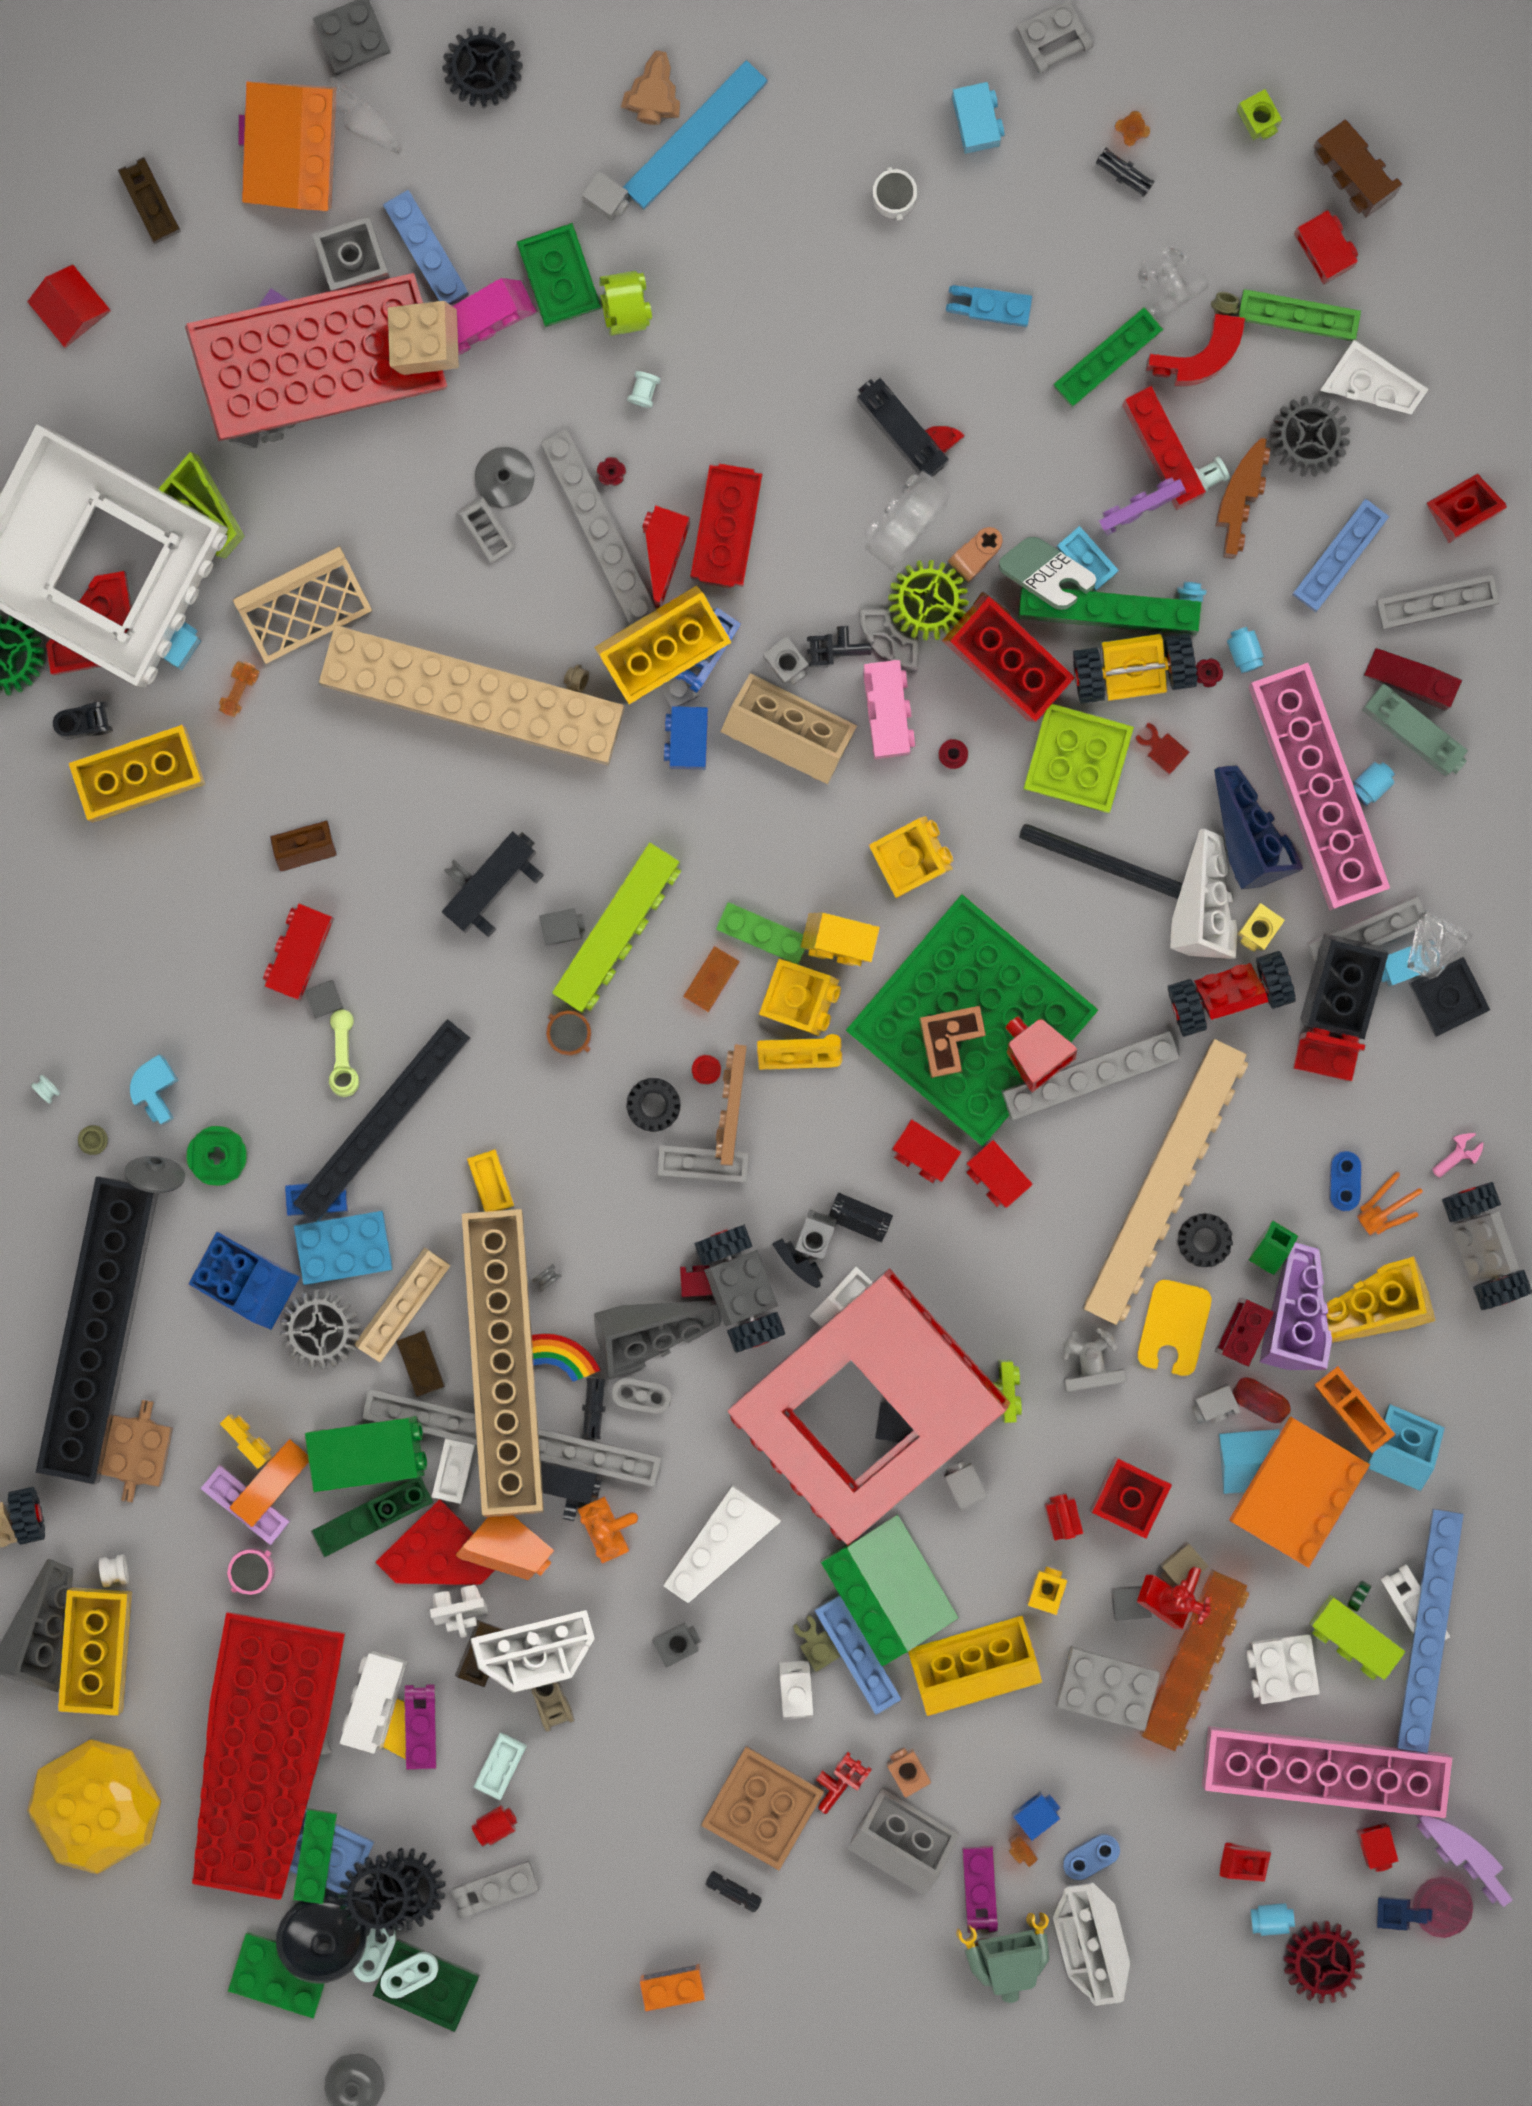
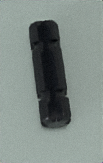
(733, 1891)

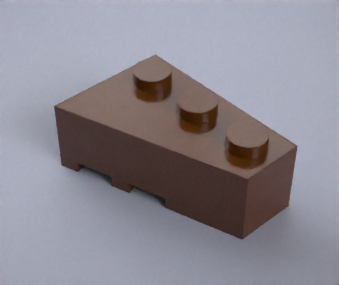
(1355, 169)

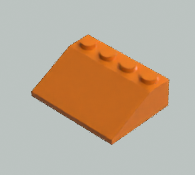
(289, 145)
(1299, 1492)

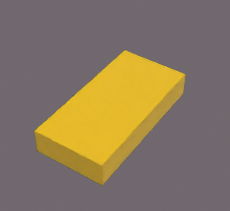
(490, 1181)

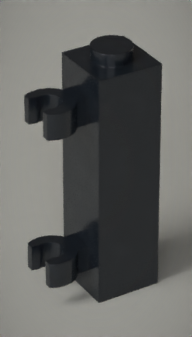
(901, 428)
(490, 881)
(571, 1484)

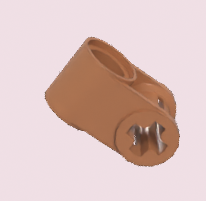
(973, 556)

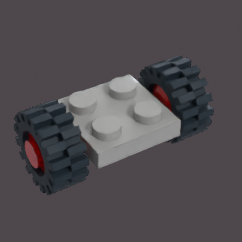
(1486, 1246)

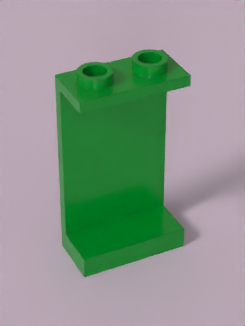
(366, 1454)

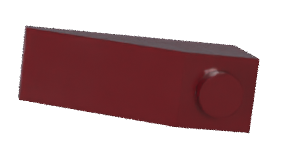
(1413, 678)

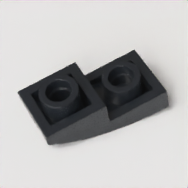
(808, 1272)

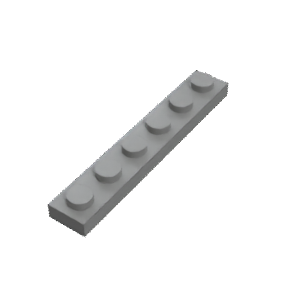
(1092, 1074)

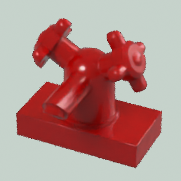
(1174, 1603)

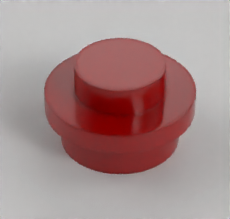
(706, 1069)

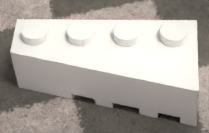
(724, 1538)

